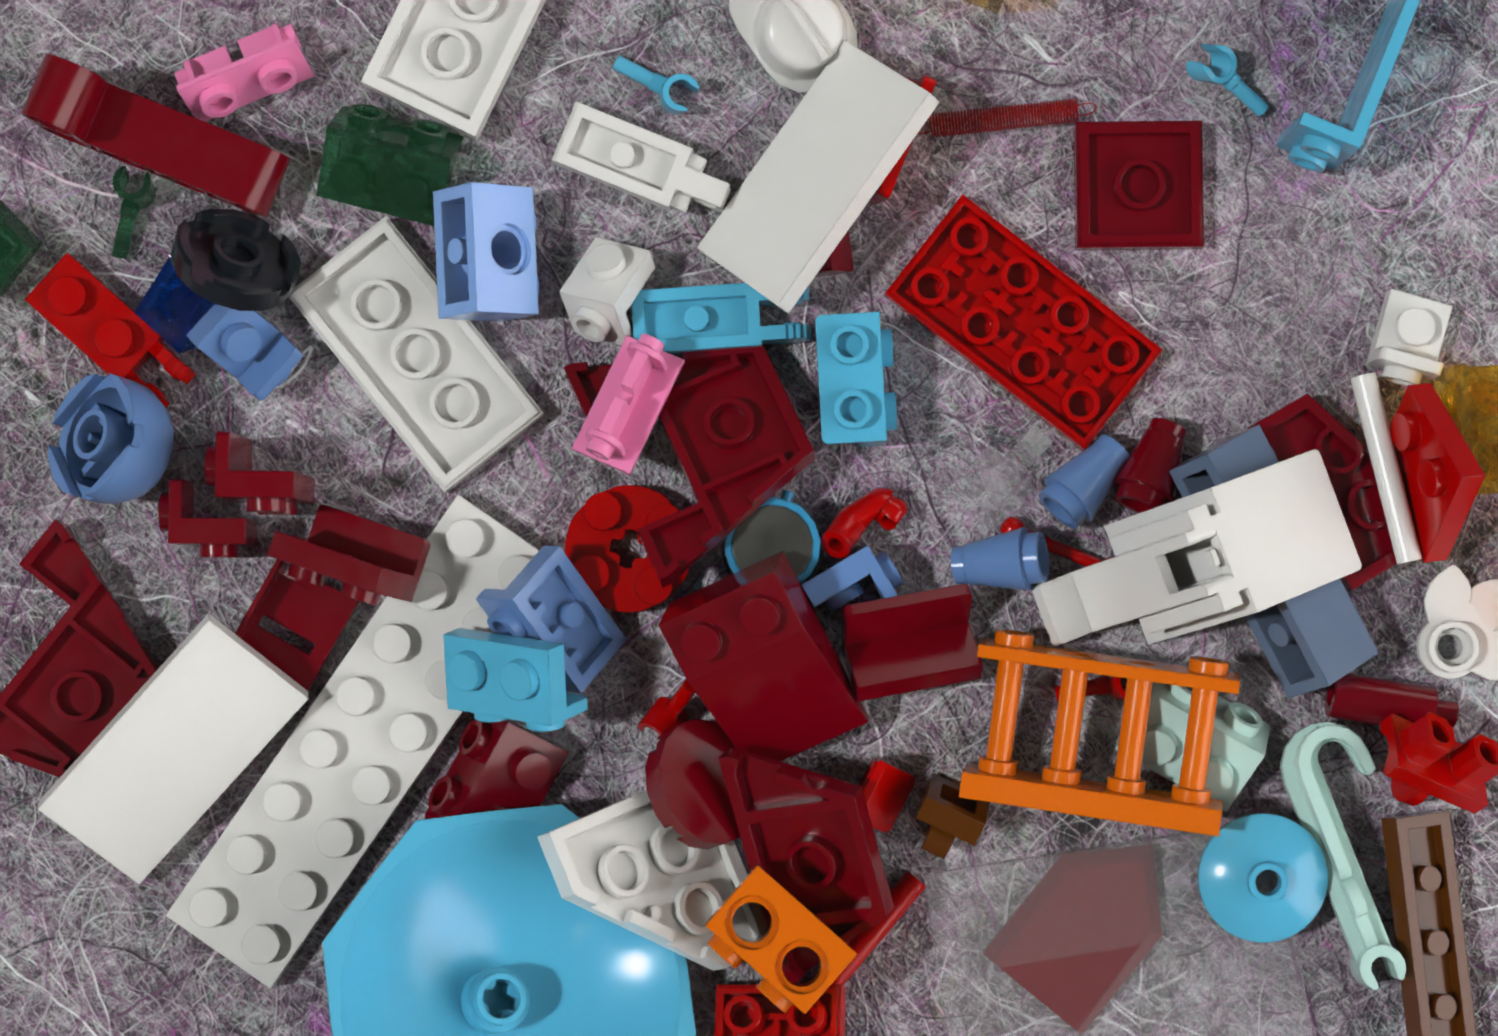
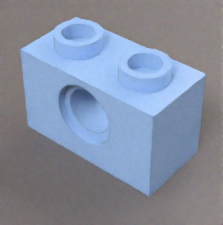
(485, 252)

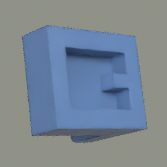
(246, 348)
(841, 584)

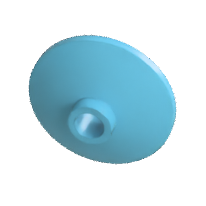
(1242, 852)

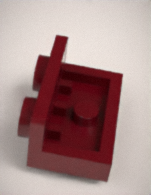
(265, 492)
(356, 551)
(496, 770)

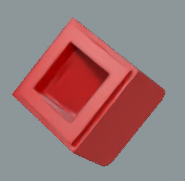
(885, 792)

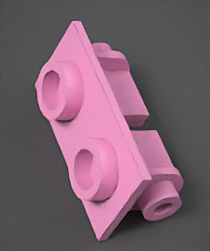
(218, 86)
(628, 403)

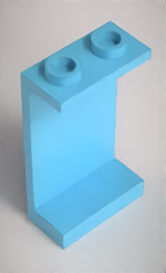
(1322, 144)

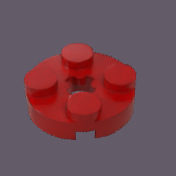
(589, 542)

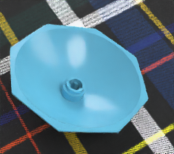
(477, 942)

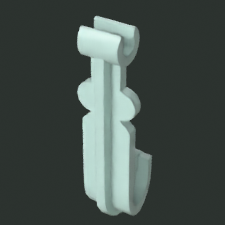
(1320, 817)

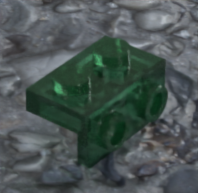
(386, 162)

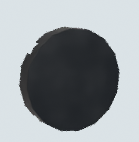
(235, 260)

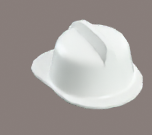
(793, 36)

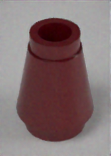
(1146, 476)

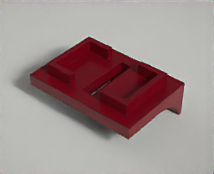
(303, 608)

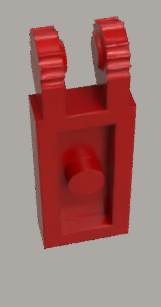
(103, 324)

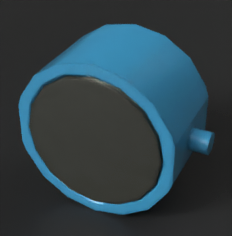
(773, 529)

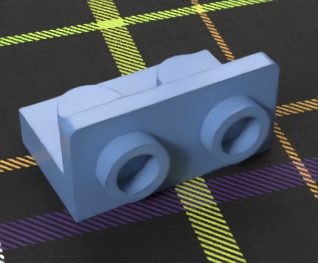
(556, 606)

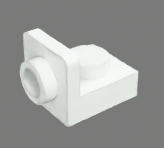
(1409, 338)

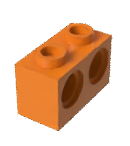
(790, 928)

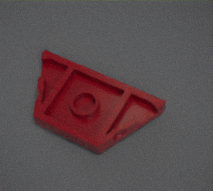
(811, 840)

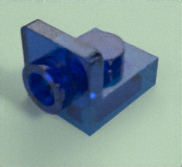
(172, 308)

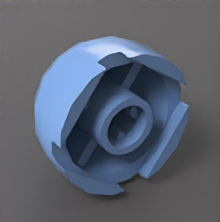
(111, 440)

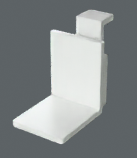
(1209, 557)

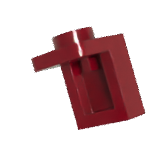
(214, 535)

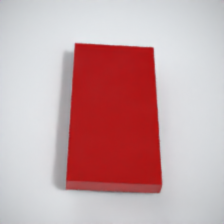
(1022, 322)

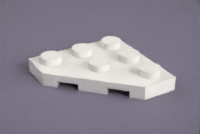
(647, 880)

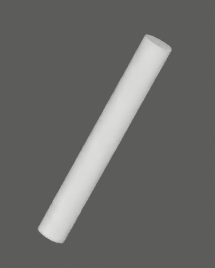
(1386, 468)

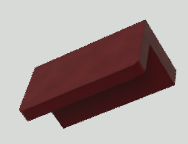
(910, 642)

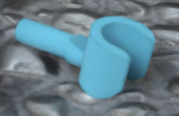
(1224, 72)
(657, 82)

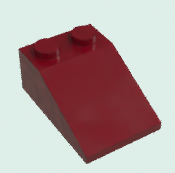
(762, 661)

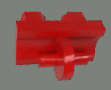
(1429, 761)

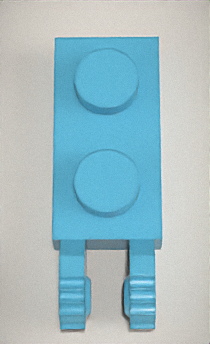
(711, 318)

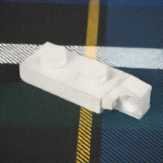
(637, 162)

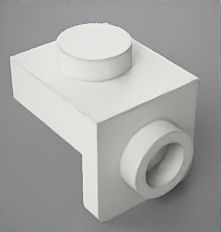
(605, 288)

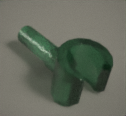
(129, 209)

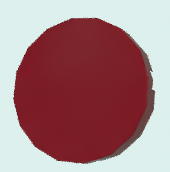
(689, 784)

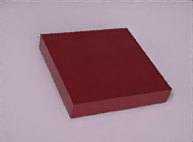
(1138, 185)

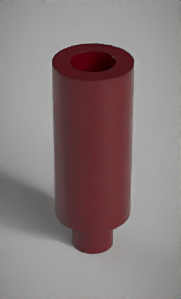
(1374, 699)

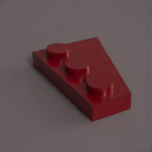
(1308, 426)

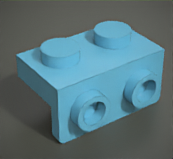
(851, 380)
(509, 679)

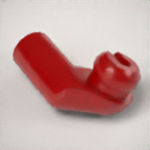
(857, 516)

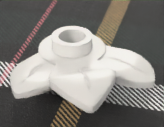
(1467, 616)

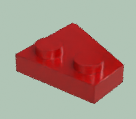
(1435, 468)

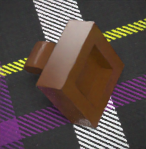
(949, 816)

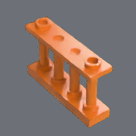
(1060, 783)

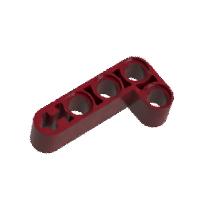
(153, 137)

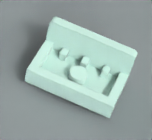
(1236, 742)

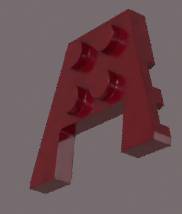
(731, 440)
(80, 669)

